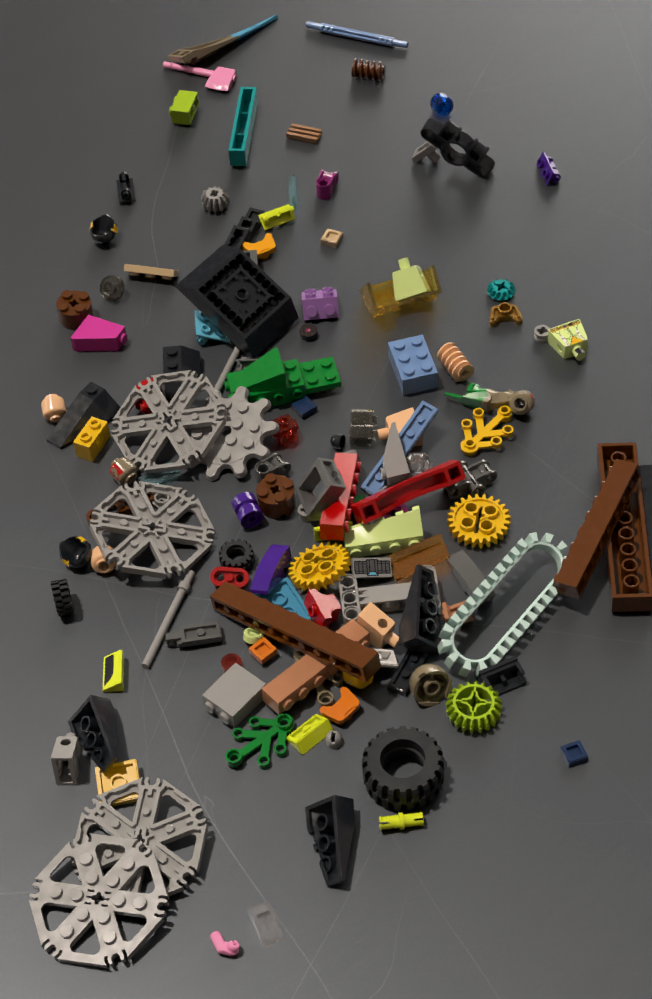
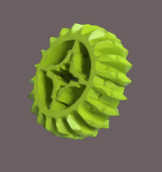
(486, 709)

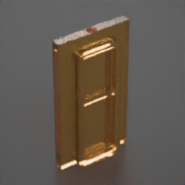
(427, 552)

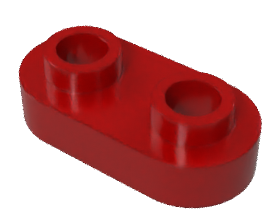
(230, 576)

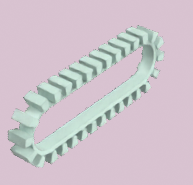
(484, 591)

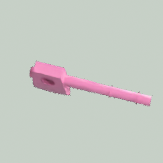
(219, 79)

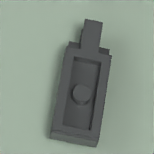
(195, 635)

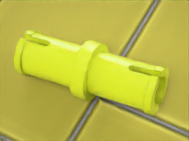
(401, 821)

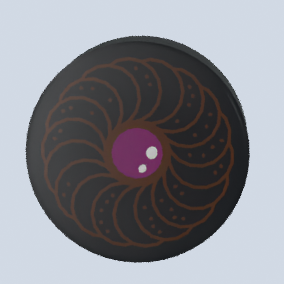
(308, 332)

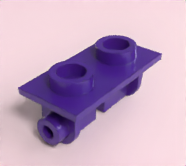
(548, 169)

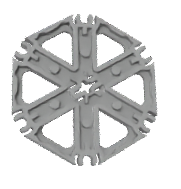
(177, 412)
(164, 527)
(145, 823)
(102, 915)

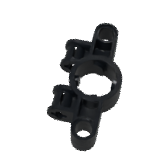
(475, 152)

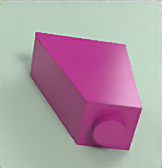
(98, 335)

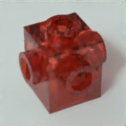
(288, 430)

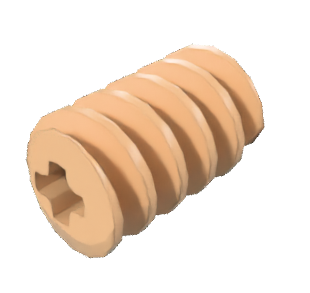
(455, 362)

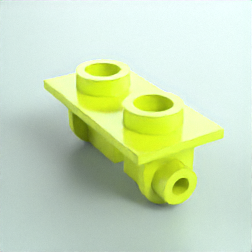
(277, 216)

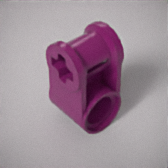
(326, 184)

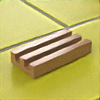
(304, 133)

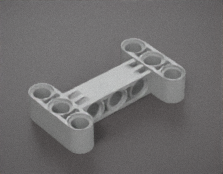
(385, 597)

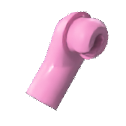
(226, 948)

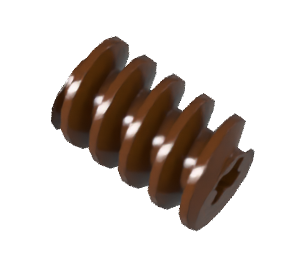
(368, 71)

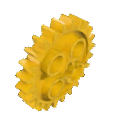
(492, 524)
(319, 566)

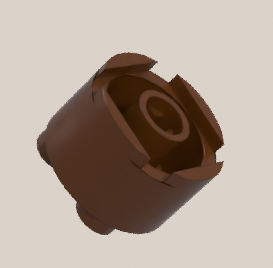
(73, 308)
(276, 496)

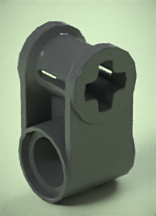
(271, 465)

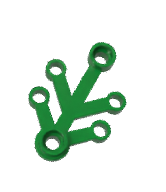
(261, 738)

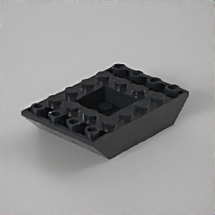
(249, 321)

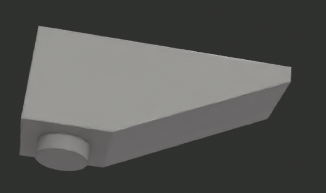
(394, 461)

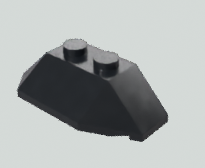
(179, 359)

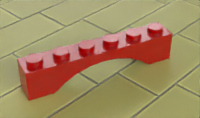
(396, 495)
(335, 519)

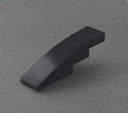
(245, 229)

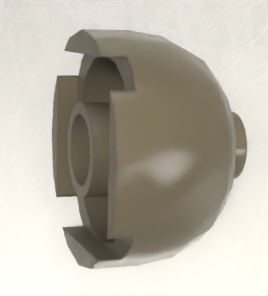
(430, 684)

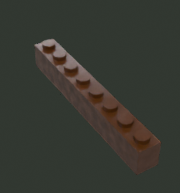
(597, 528)

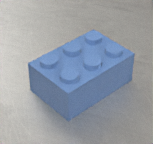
(413, 364)

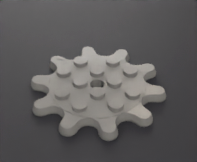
(243, 442)

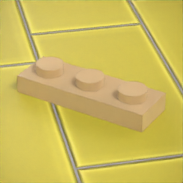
(151, 271)

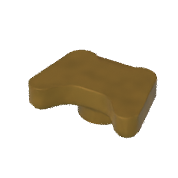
(505, 312)

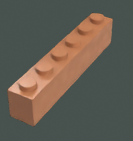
(306, 674)

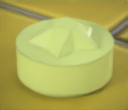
(252, 636)

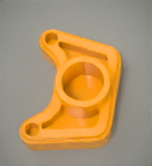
(264, 247)

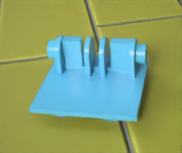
(207, 330)

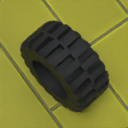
(407, 791)

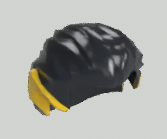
(103, 229)
(75, 551)

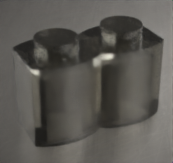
(362, 427)

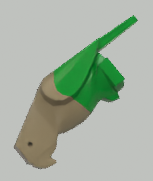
(482, 397)

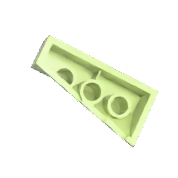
(385, 535)

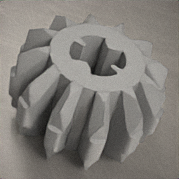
(215, 199)

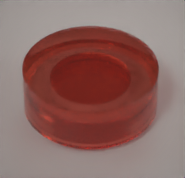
(229, 660)

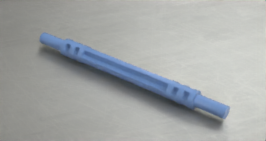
(356, 34)

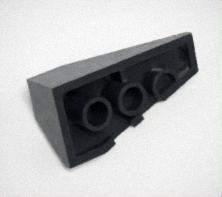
(89, 402)
(420, 619)
(97, 730)
(332, 829)

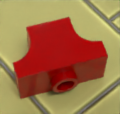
(322, 608)

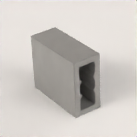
(234, 695)

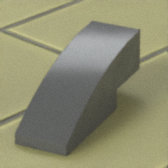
(467, 573)

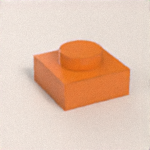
(262, 650)

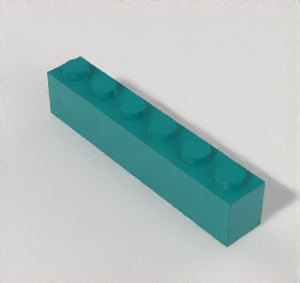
(243, 126)

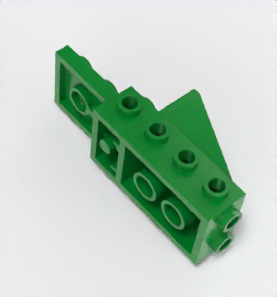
(284, 380)

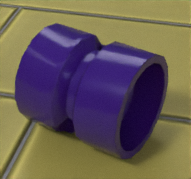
(247, 510)

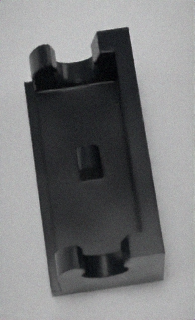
(503, 676)

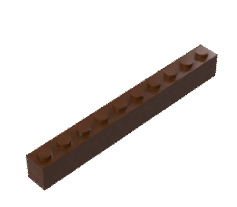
(296, 631)

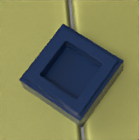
(304, 407)
(574, 753)

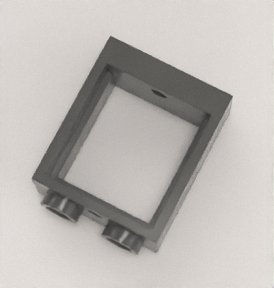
(333, 482)

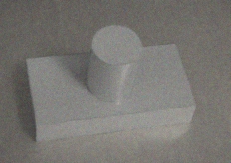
(424, 150)

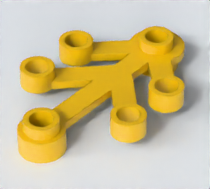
(472, 445)

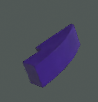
(271, 569)

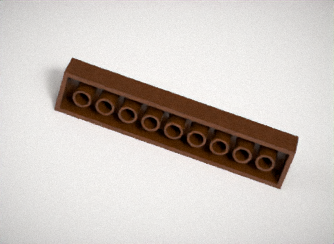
(628, 546)

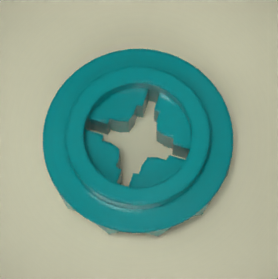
(503, 294)

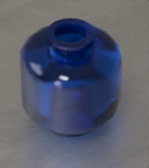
(441, 104)

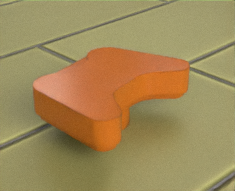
(343, 708)

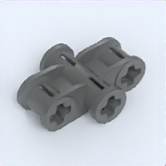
(475, 480)

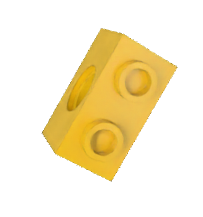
(92, 439)

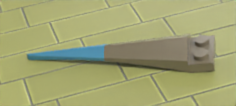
(200, 52)

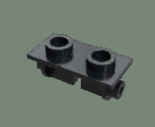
(125, 188)

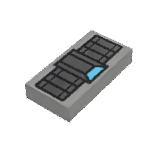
(371, 567)

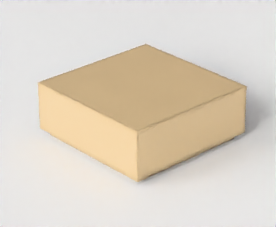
(332, 238)

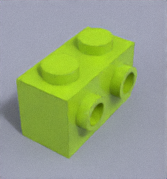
(184, 107)

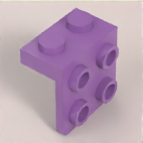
(320, 304)

